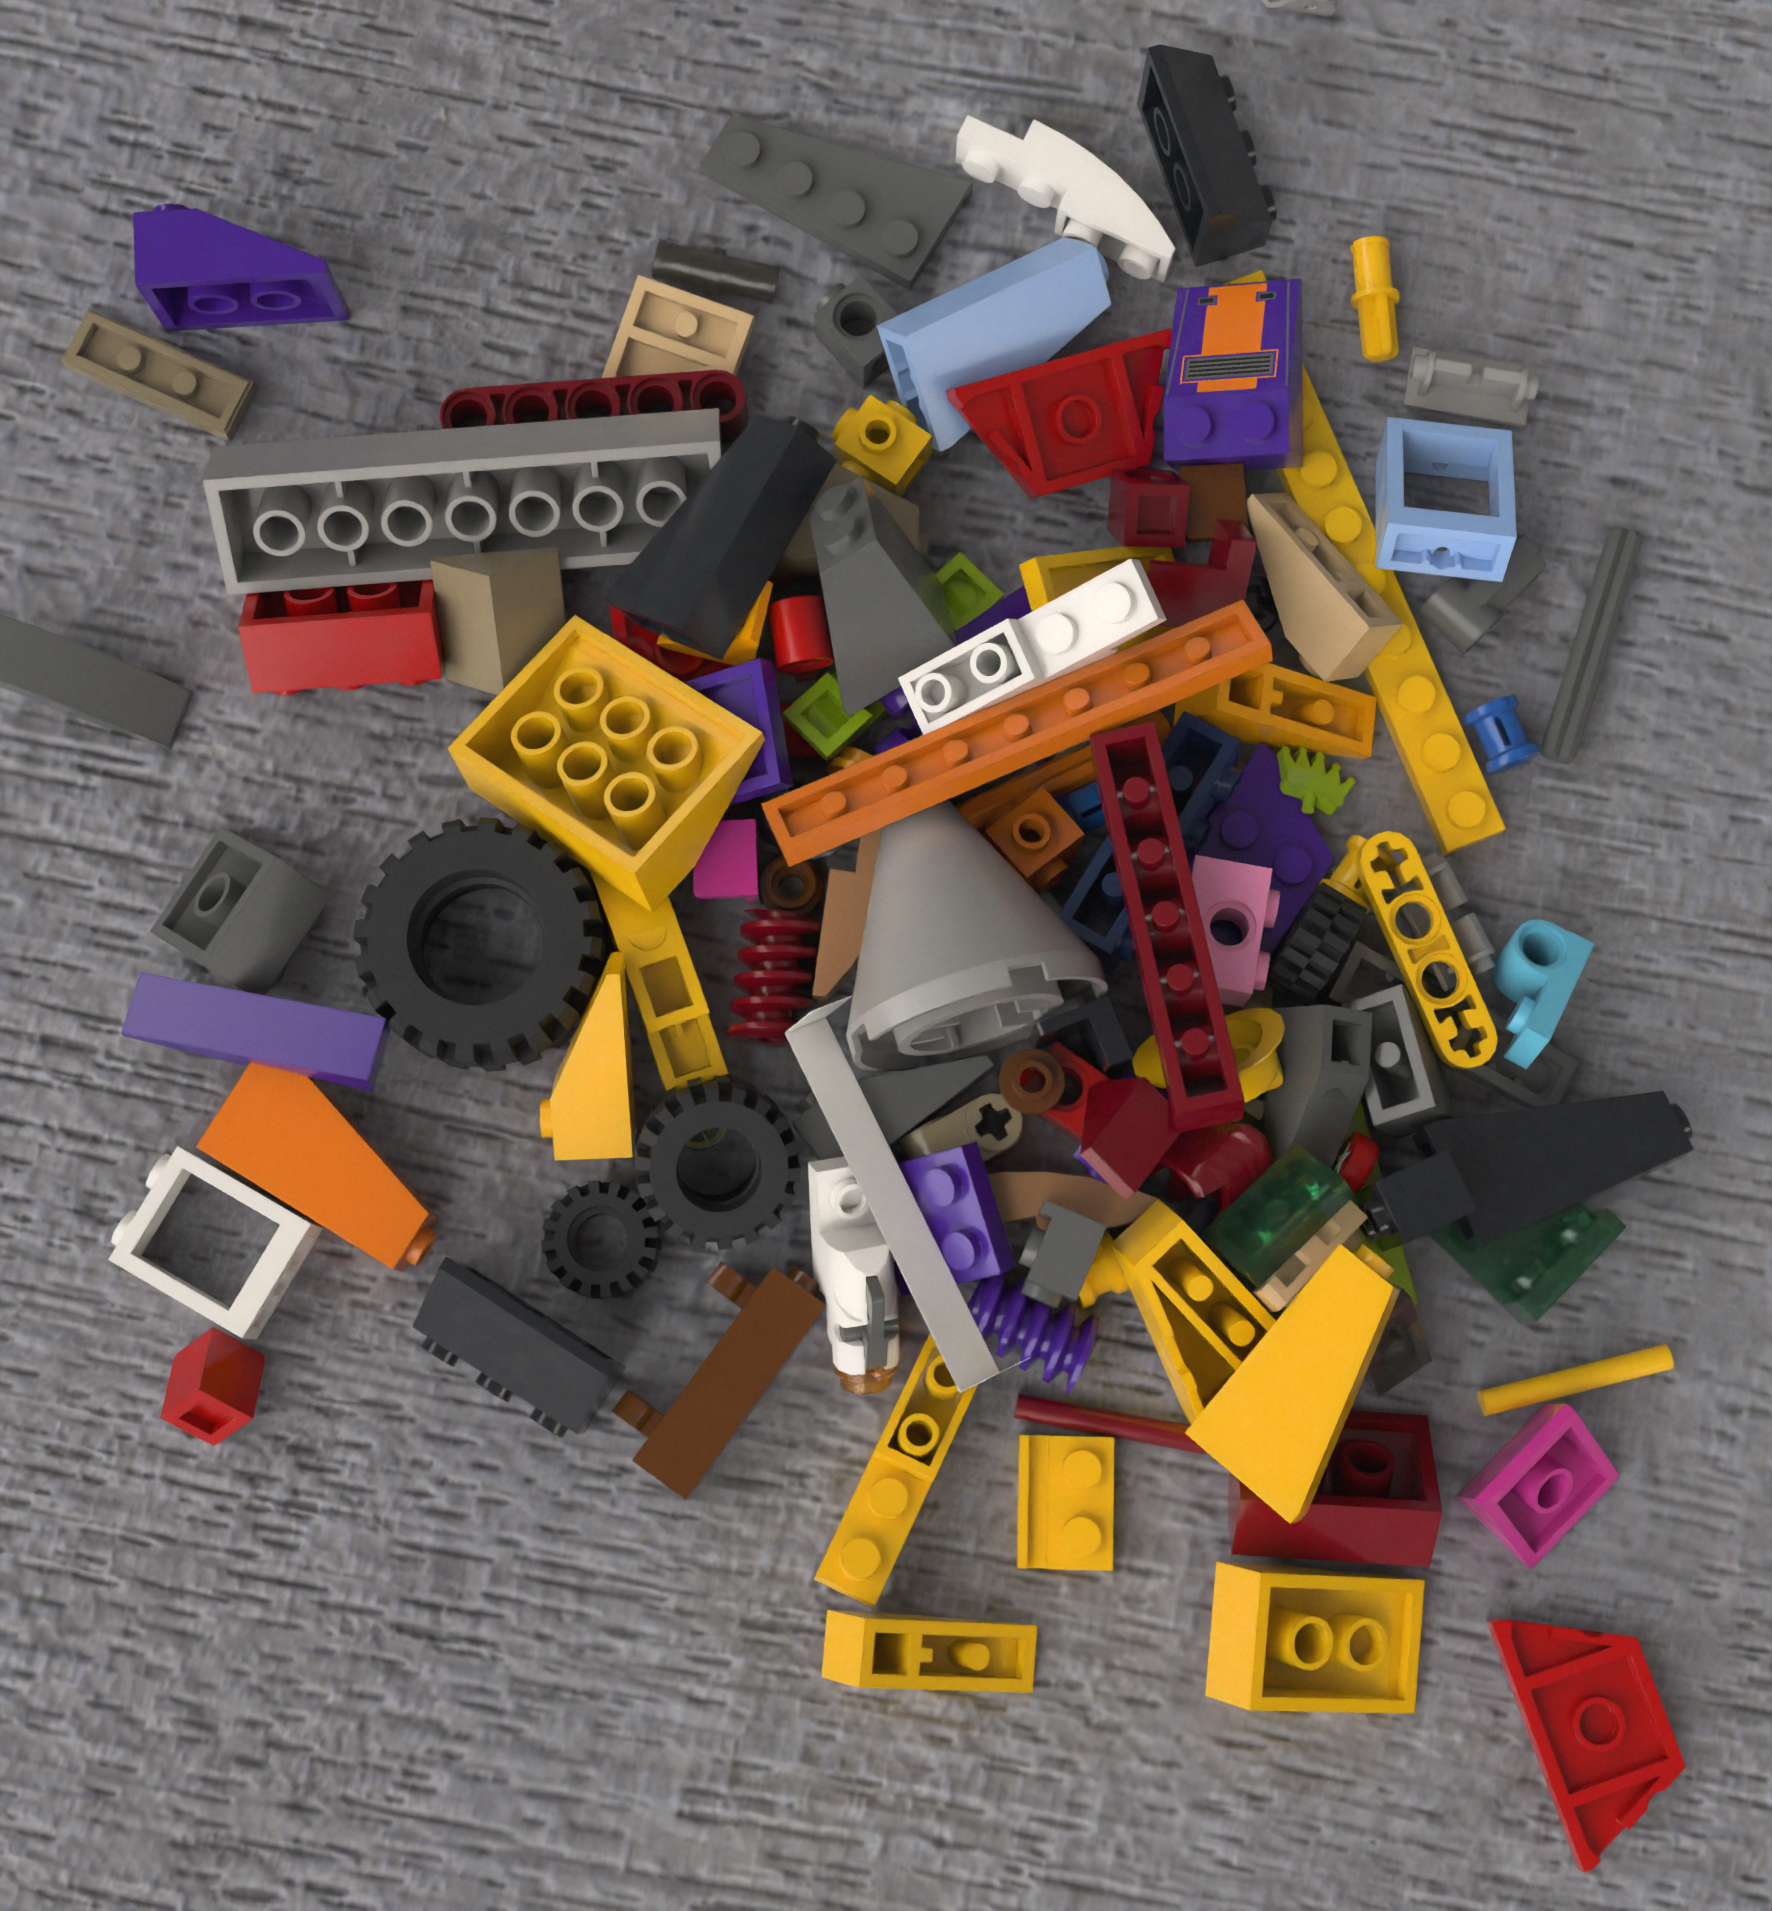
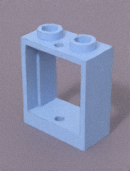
(1409, 536)

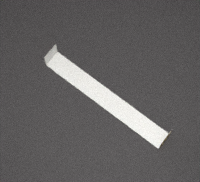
(890, 1199)

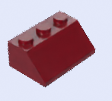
(1370, 1507)

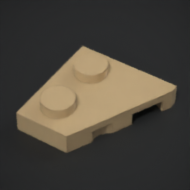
(677, 333)
(1298, 1270)

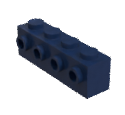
(1200, 772)

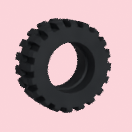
(429, 880)

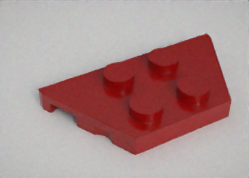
(1070, 415)
(1590, 1726)

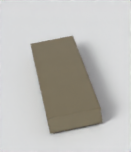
(159, 375)

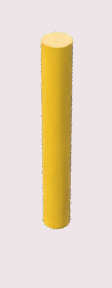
(1575, 1379)

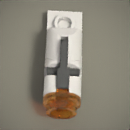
(855, 1277)

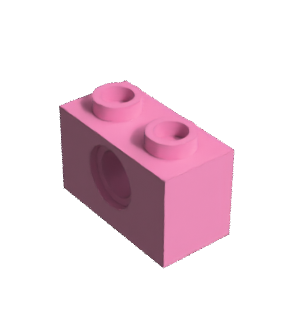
(1241, 896)

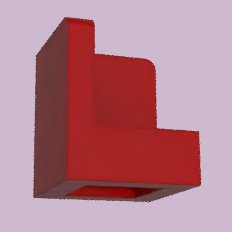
(213, 1386)

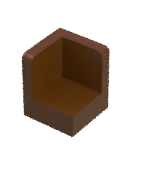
(1214, 494)

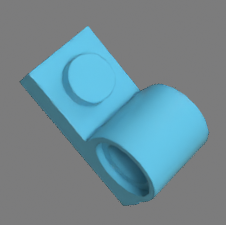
(1538, 974)

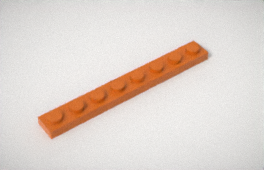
(1017, 732)

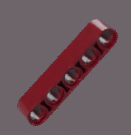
(617, 394)

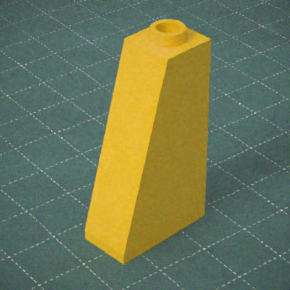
(1296, 1387)

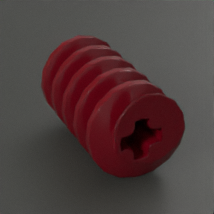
(773, 976)

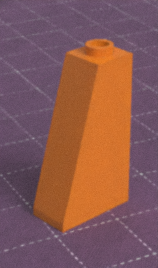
(311, 1155)

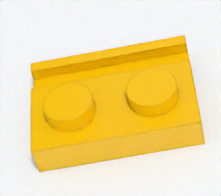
(1065, 1502)

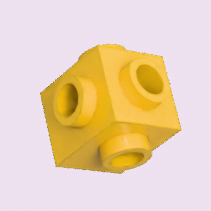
(882, 444)

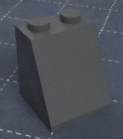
(877, 593)

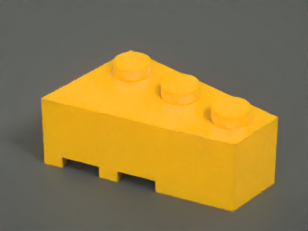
(1190, 1304)

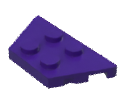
(1271, 832)

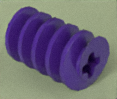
(1033, 1328)

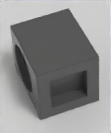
(859, 355)

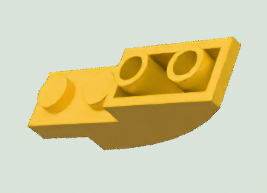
(663, 987)
(895, 1480)

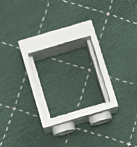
(269, 1277)

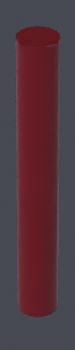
(1105, 1422)

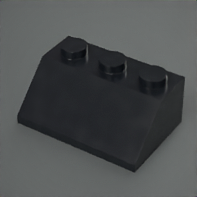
(1203, 154)
(515, 1348)

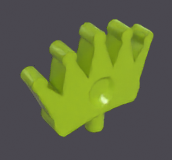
(1311, 782)

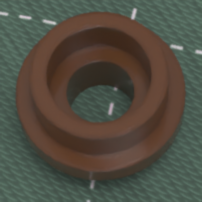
(777, 872)
(1022, 1100)

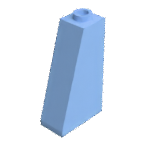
(992, 329)

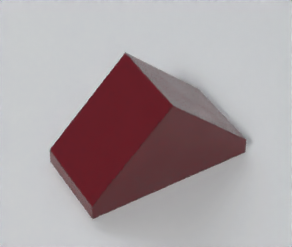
(1126, 1131)

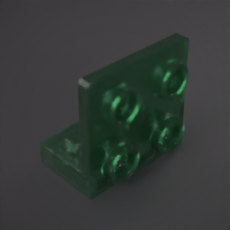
(1276, 1216)
(1537, 1264)

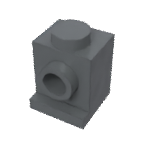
(1060, 1255)

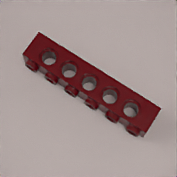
(1166, 928)

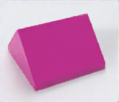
(1540, 1483)

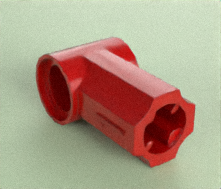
(800, 636)

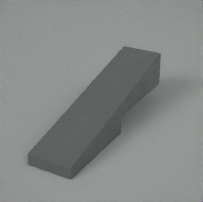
(1541, 1084)

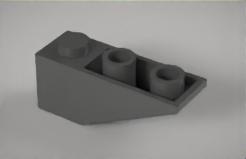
(1323, 1079)

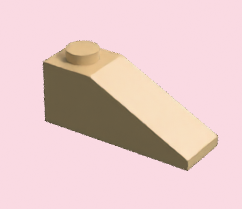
(1318, 594)

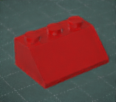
(341, 637)

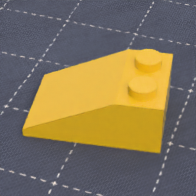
(1314, 1639)

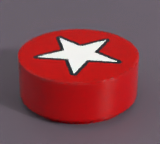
(1356, 1160)

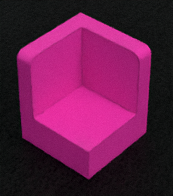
(730, 863)

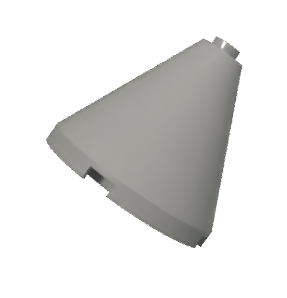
(957, 949)

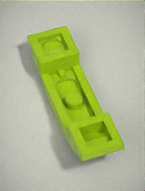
(820, 712)

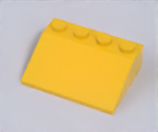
(609, 760)

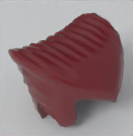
(1215, 1162)

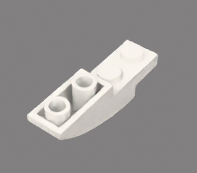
(1089, 195)
(1035, 648)

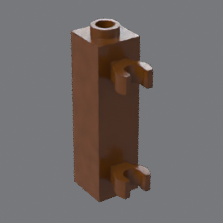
(729, 1381)

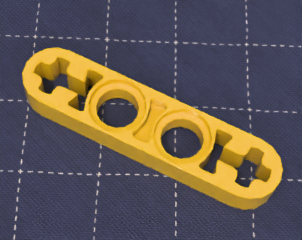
(1436, 946)

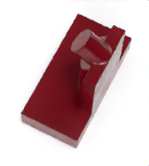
(1196, 590)

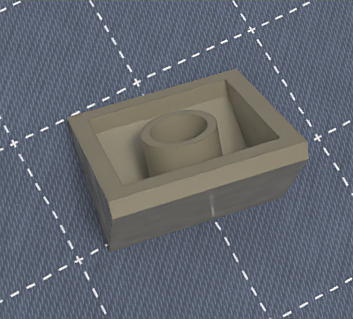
(496, 612)

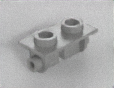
(1470, 387)
(1467, 930)

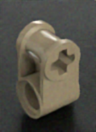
(961, 1128)

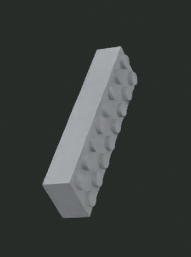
(394, 500)

